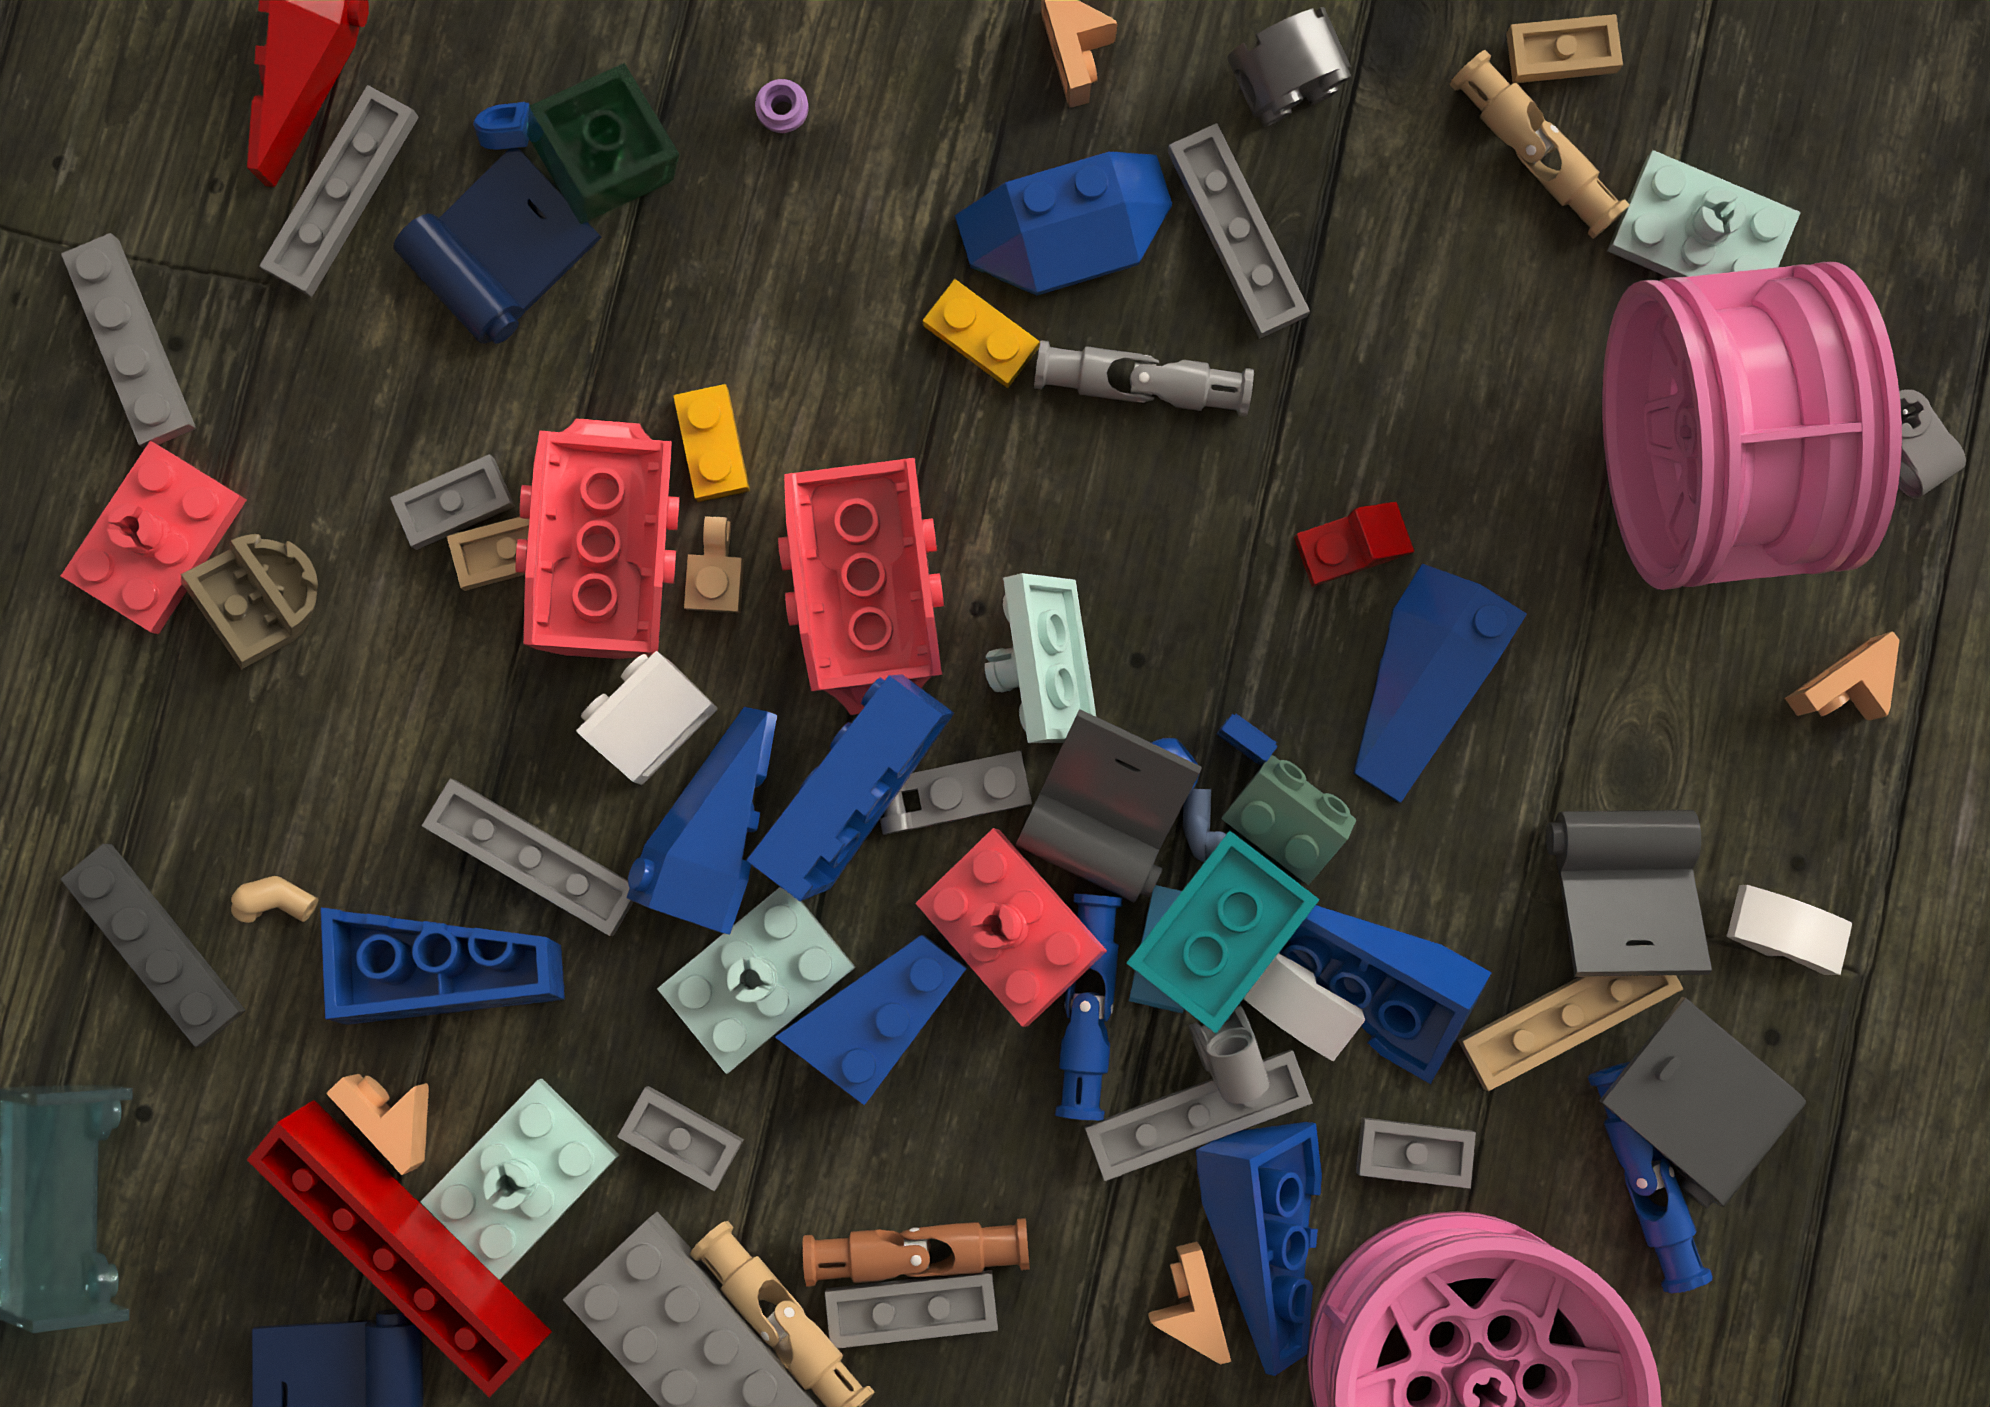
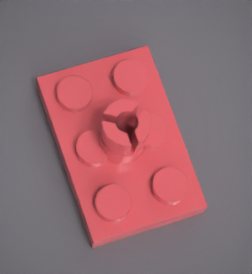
(150, 534)
(1011, 927)

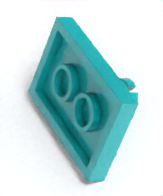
(1222, 932)

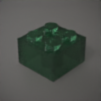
(602, 143)

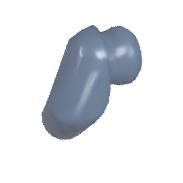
(1197, 824)

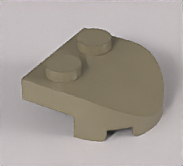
(255, 595)

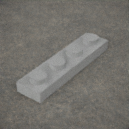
(339, 191)
(1238, 231)
(128, 341)
(530, 856)
(1191, 1119)

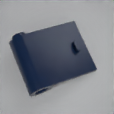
(492, 249)
(339, 1363)

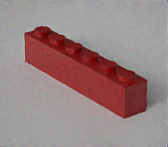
(399, 1246)

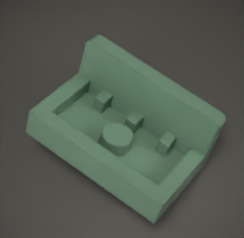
(1291, 818)

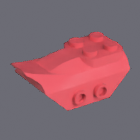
(597, 540)
(861, 577)

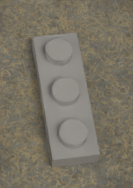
(911, 1309)

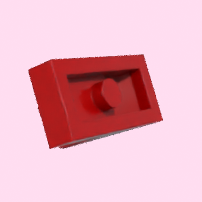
(1354, 543)

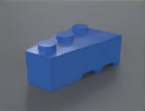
(875, 1019)

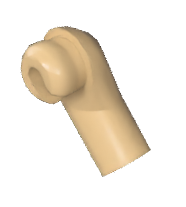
(269, 893)

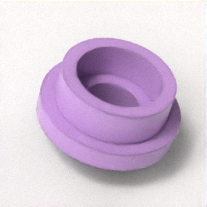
(776, 92)

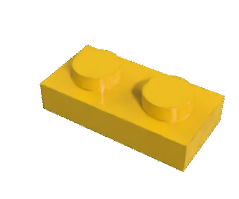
(981, 333)
(711, 443)

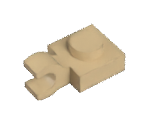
(714, 578)

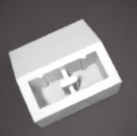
(645, 717)

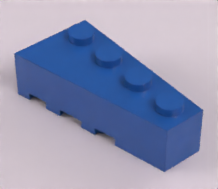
(851, 787)
(416, 968)

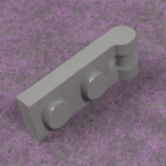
(960, 792)

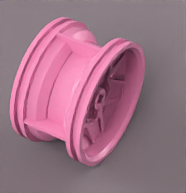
(1750, 424)
(1404, 1281)

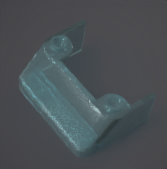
(50, 1206)

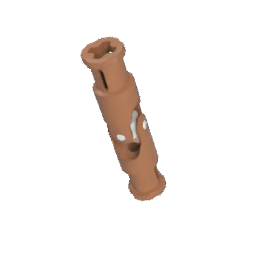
(886, 1254)

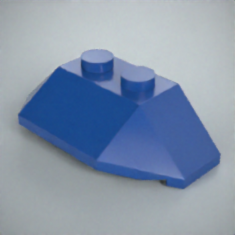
(1067, 222)

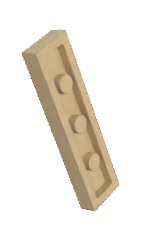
(1559, 1023)

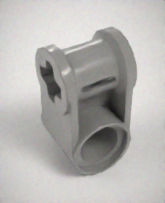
(1927, 447)
(1232, 1058)

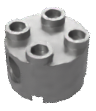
(1290, 63)

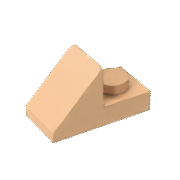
(1072, 33)
(1861, 675)
(394, 1131)
(1196, 1321)

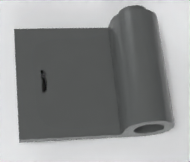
(1108, 807)
(1630, 884)
(1703, 1103)

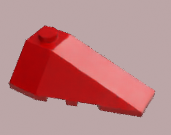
(297, 70)

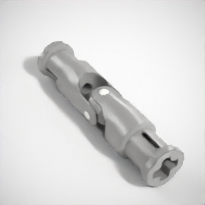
(1180, 383)

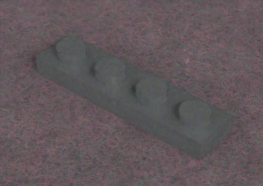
(153, 945)

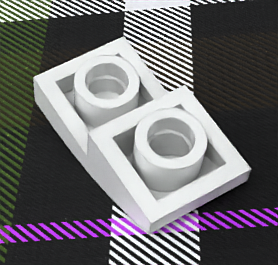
(1789, 929)
(1304, 1009)

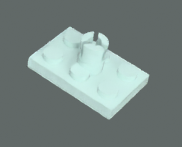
(1699, 223)
(1045, 657)
(756, 978)
(520, 1178)

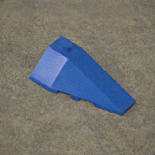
(1434, 660)
(696, 853)
(1407, 986)
(1258, 1207)

